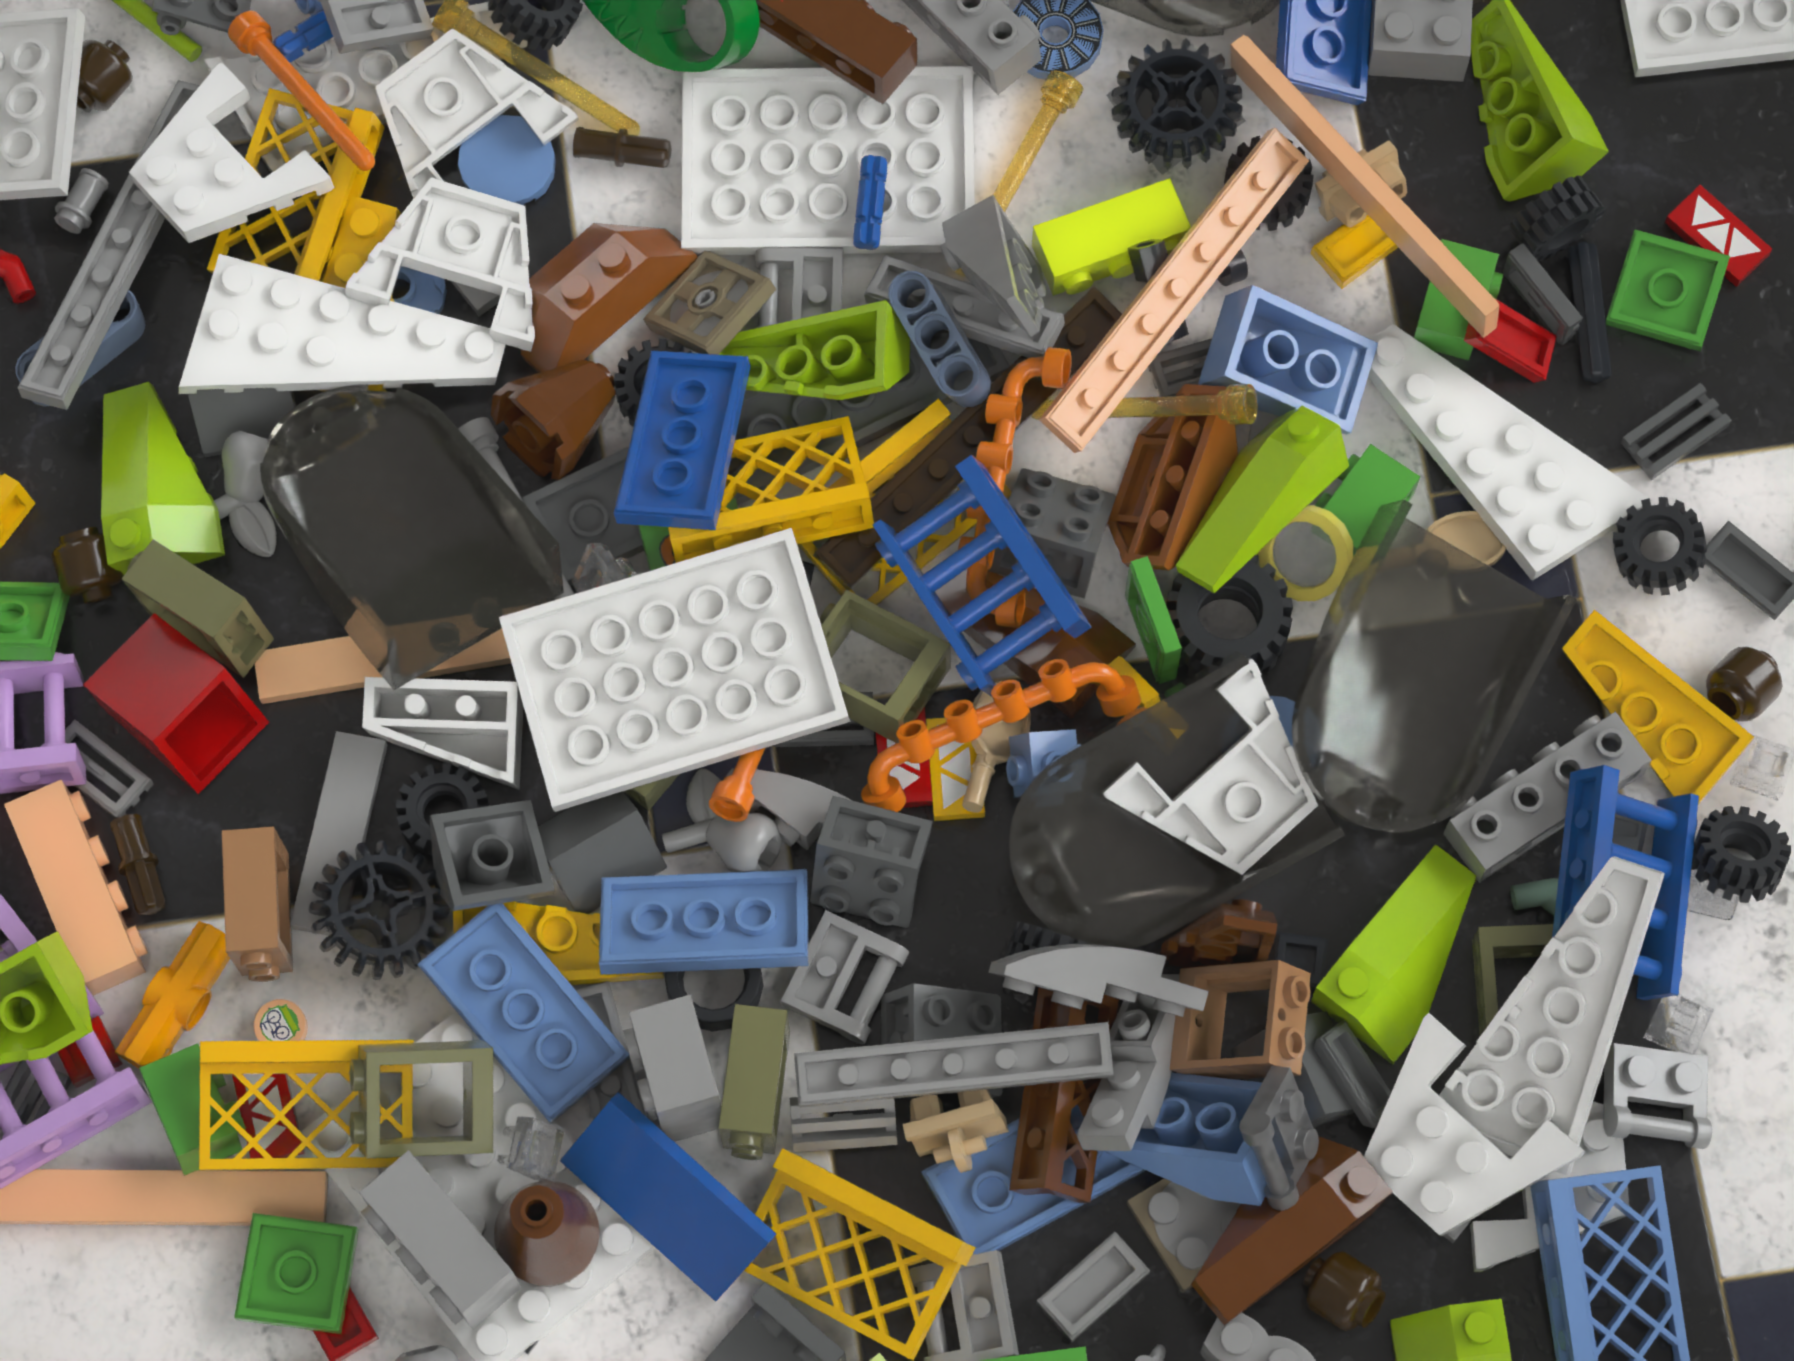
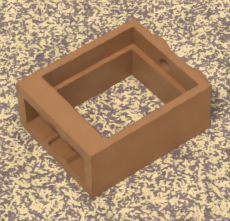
(257, 903)
(1198, 1047)

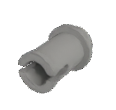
(75, 210)

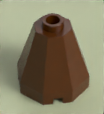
(554, 414)

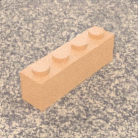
(75, 887)

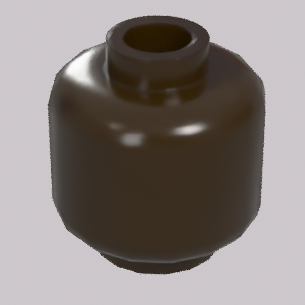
(102, 75)
(83, 566)
(1744, 683)
(1344, 1291)

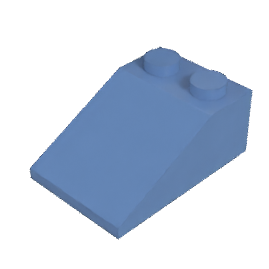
(1288, 357)
(1201, 1140)

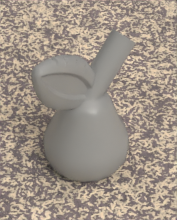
(243, 488)
(740, 845)

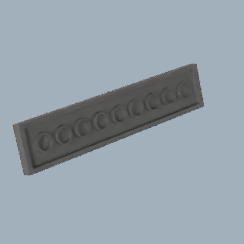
(583, 503)

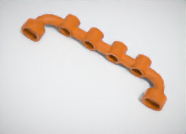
(997, 457)
(963, 724)

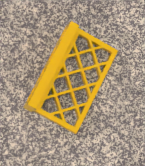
(332, 205)
(878, 470)
(812, 516)
(291, 1059)
(883, 1220)

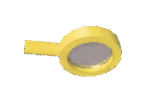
(1310, 554)

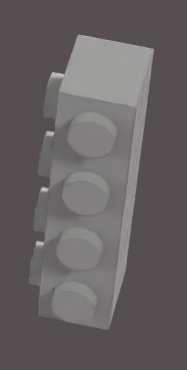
(984, 36)
(1534, 803)

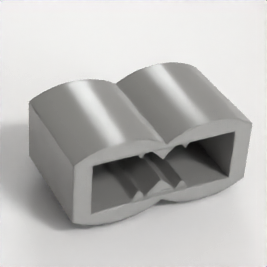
(1248, 1341)

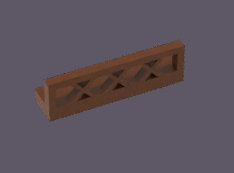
(1044, 1126)

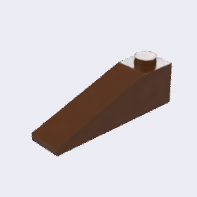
(1098, 644)
(1223, 936)
(1271, 1244)

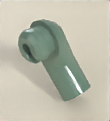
(1535, 894)

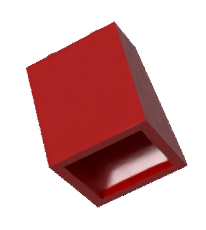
(177, 702)

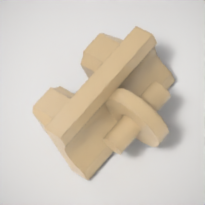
(1339, 204)
(955, 1132)

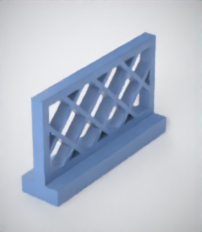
(1566, 1272)

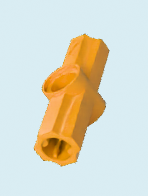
(176, 997)

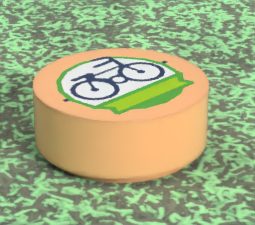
(280, 1022)

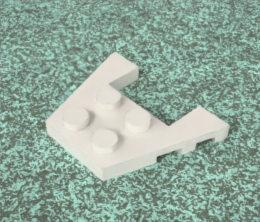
(452, 95)
(203, 179)
(462, 240)
(1241, 799)
(1440, 1159)
(1506, 1239)

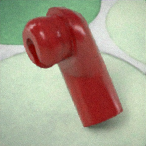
(15, 277)

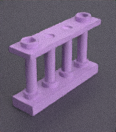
(55, 759)
(68, 1119)

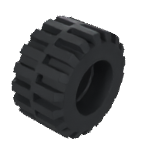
(1252, 588)

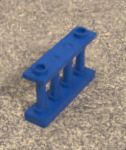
(1029, 573)
(1589, 845)

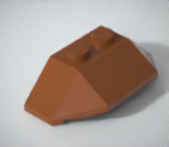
(598, 288)
(1171, 483)

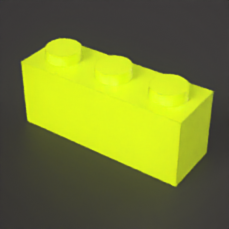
(1095, 239)

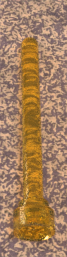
(457, 16)
(1059, 94)
(1235, 404)

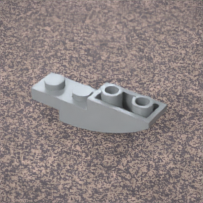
(793, 804)
(1084, 970)
(1142, 1072)

